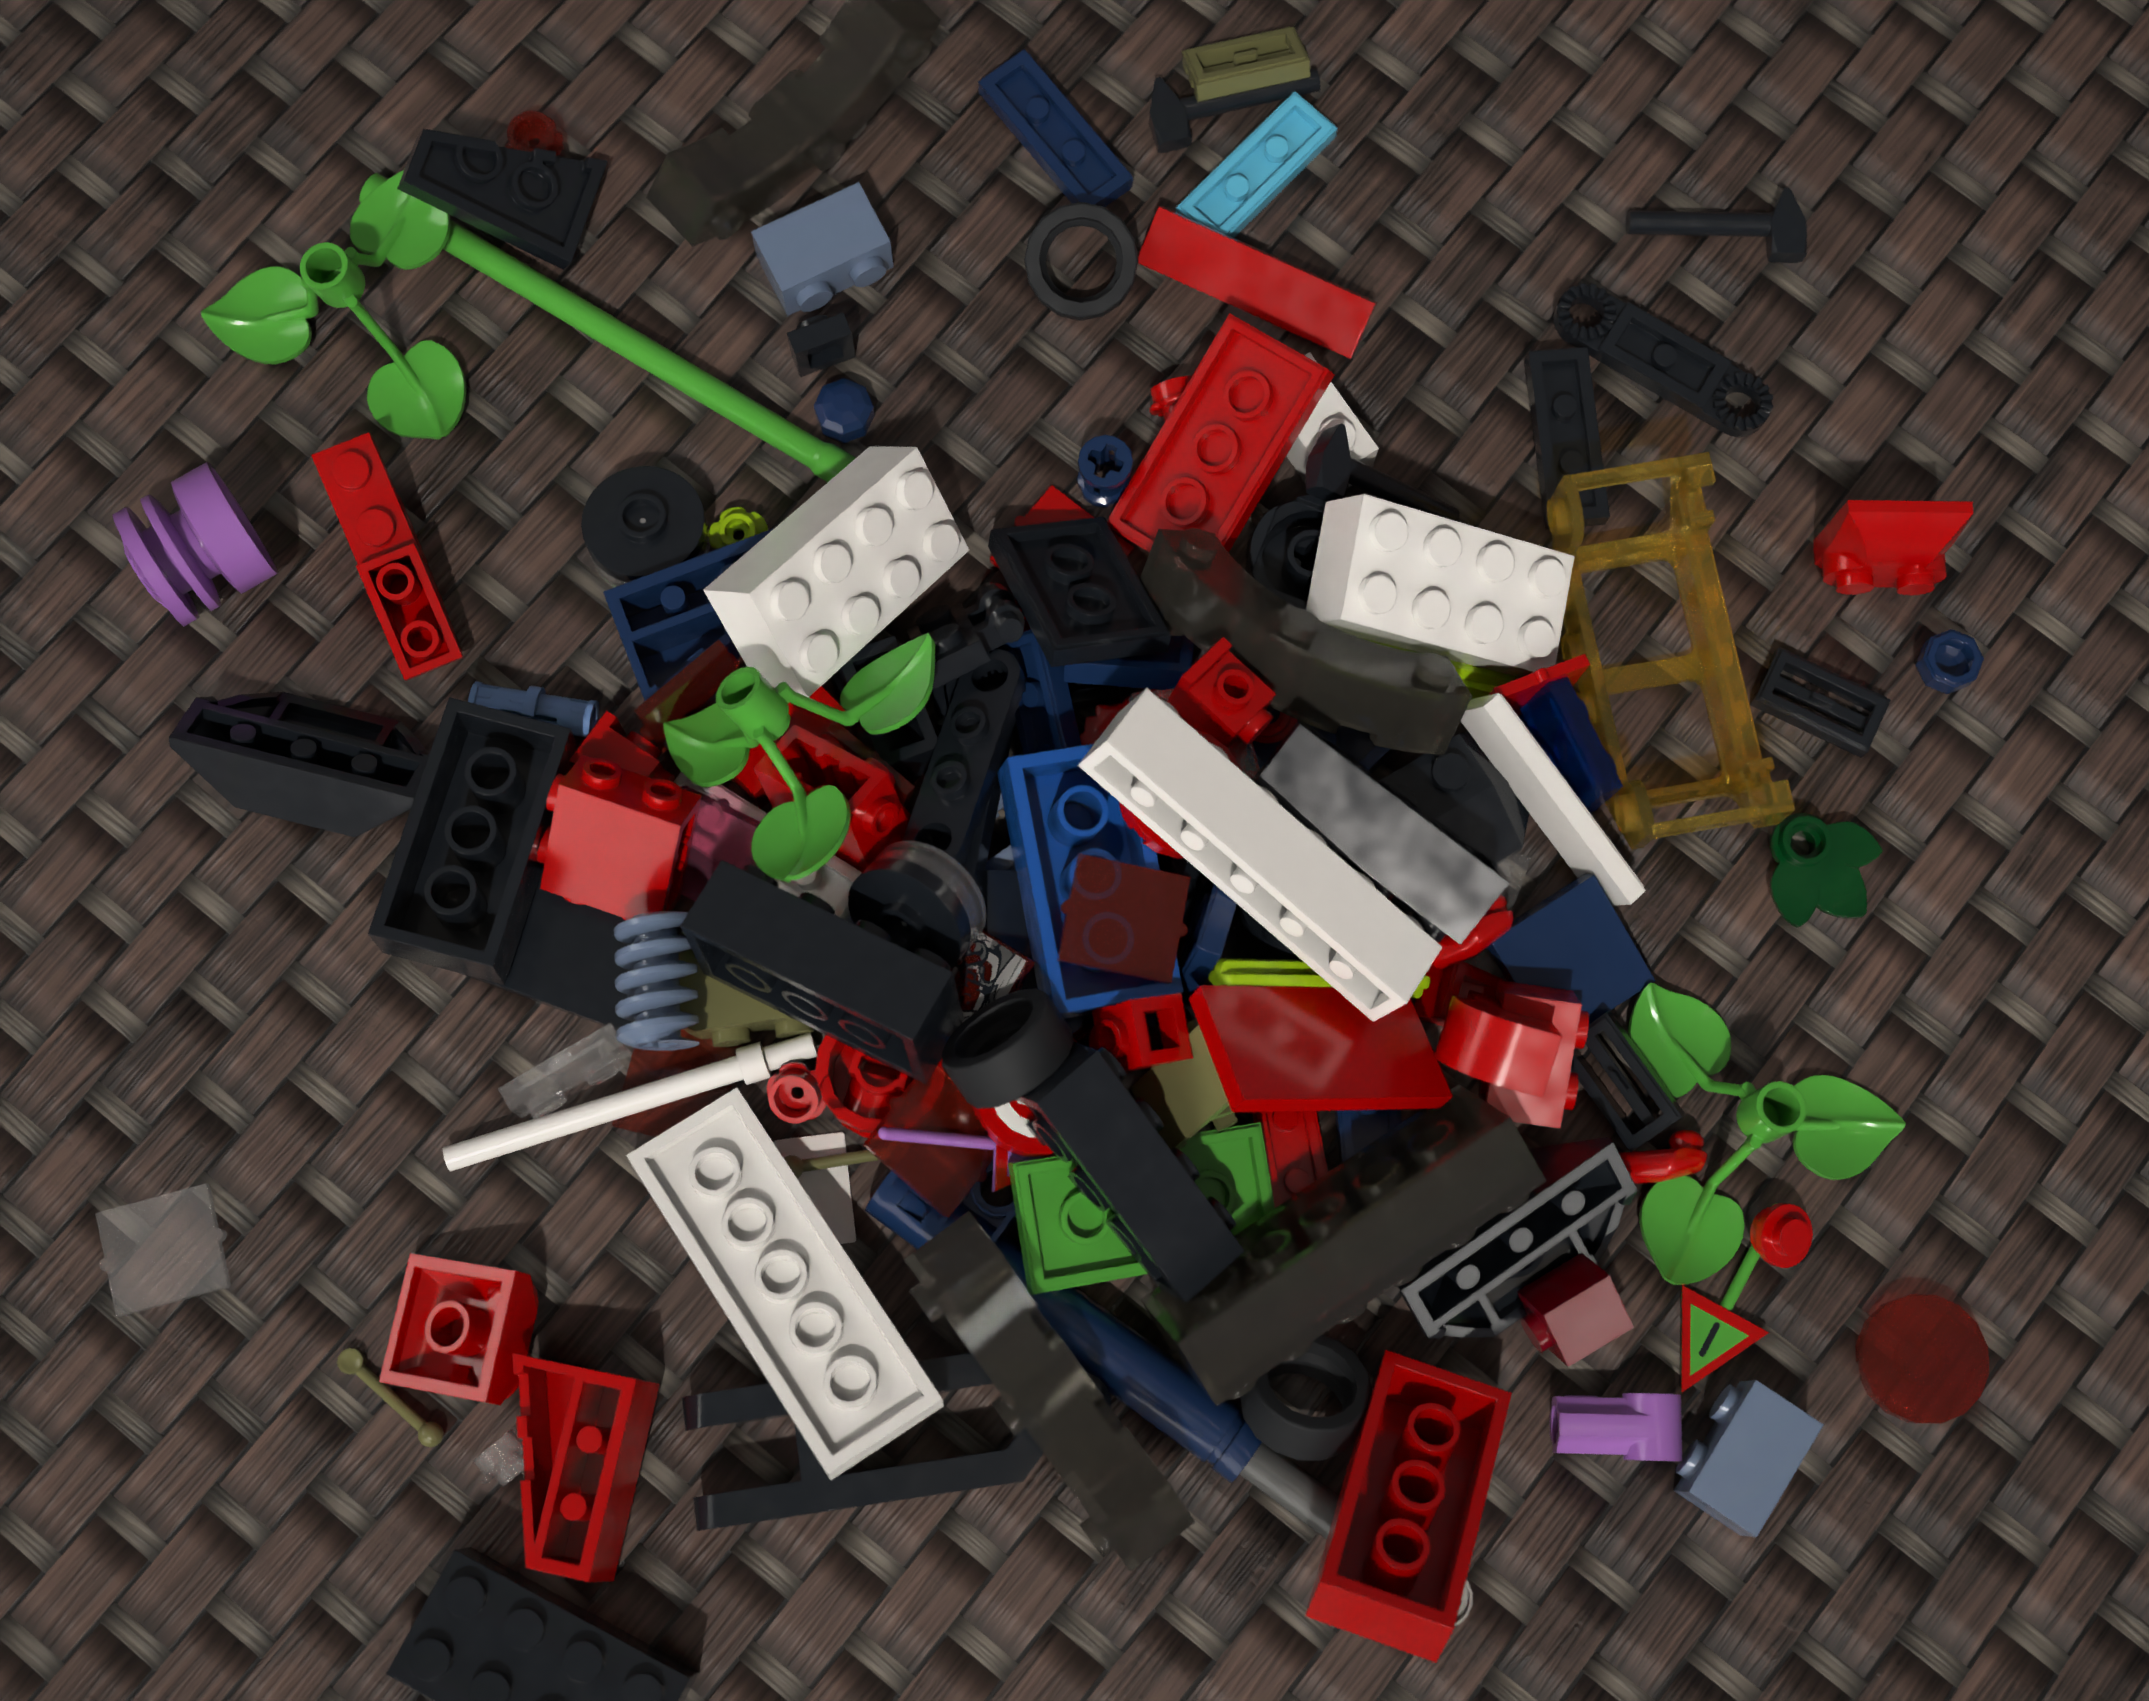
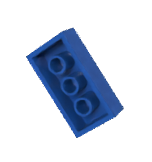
(1050, 819)

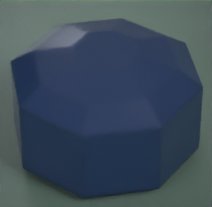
(844, 410)
(1949, 661)

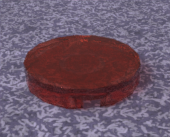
(1922, 1359)

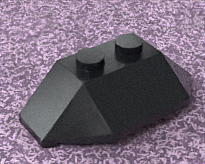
(303, 759)
(1466, 797)
(1572, 1213)

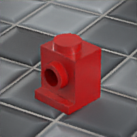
(1223, 697)
(630, 753)
(1125, 1032)

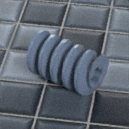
(654, 982)

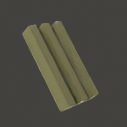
(1246, 63)

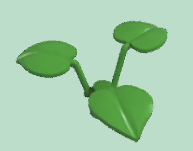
(270, 308)
(750, 712)
(1834, 1122)

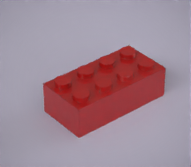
(1410, 1507)

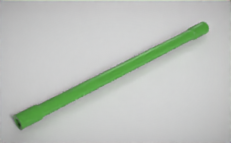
(821, 457)

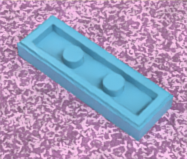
(1260, 167)

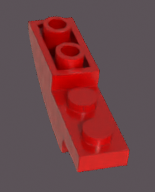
(388, 556)

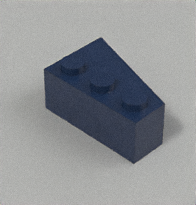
(668, 617)

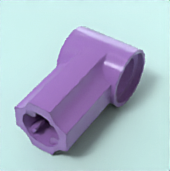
(1631, 1426)

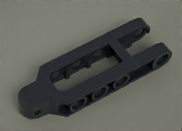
(815, 1490)

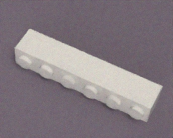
(1261, 856)

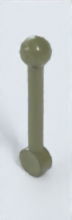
(799, 1166)
(354, 1363)

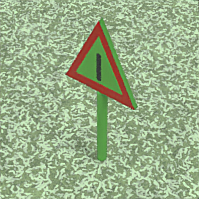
(1713, 1332)

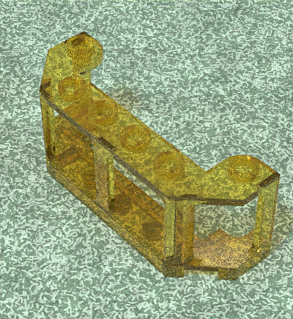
(1710, 664)

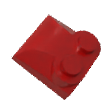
(1889, 544)
(460, 1329)

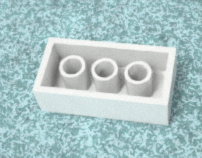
(838, 569)
(1438, 586)

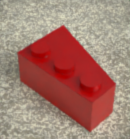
(581, 1464)

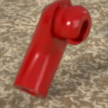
(1489, 929)
(1666, 1164)

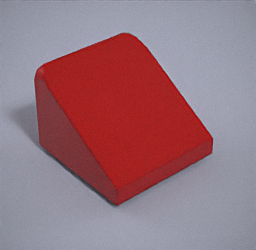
(1451, 981)

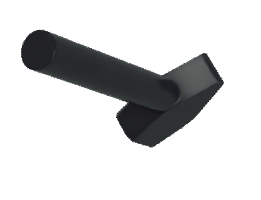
(1171, 115)
(1783, 228)
(1332, 469)

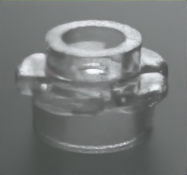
(502, 1459)

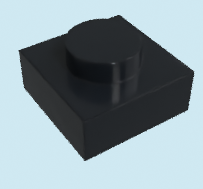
(820, 343)

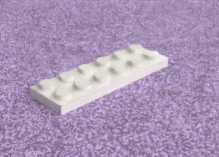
(785, 1283)

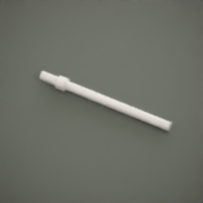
(750, 1064)

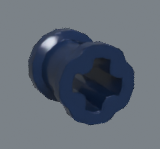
(1092, 459)

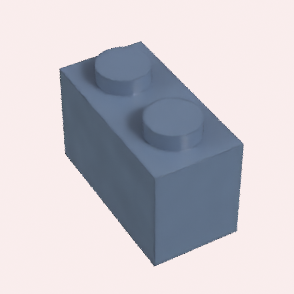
(823, 250)
(1746, 1456)

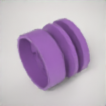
(194, 544)

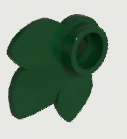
(1827, 875)

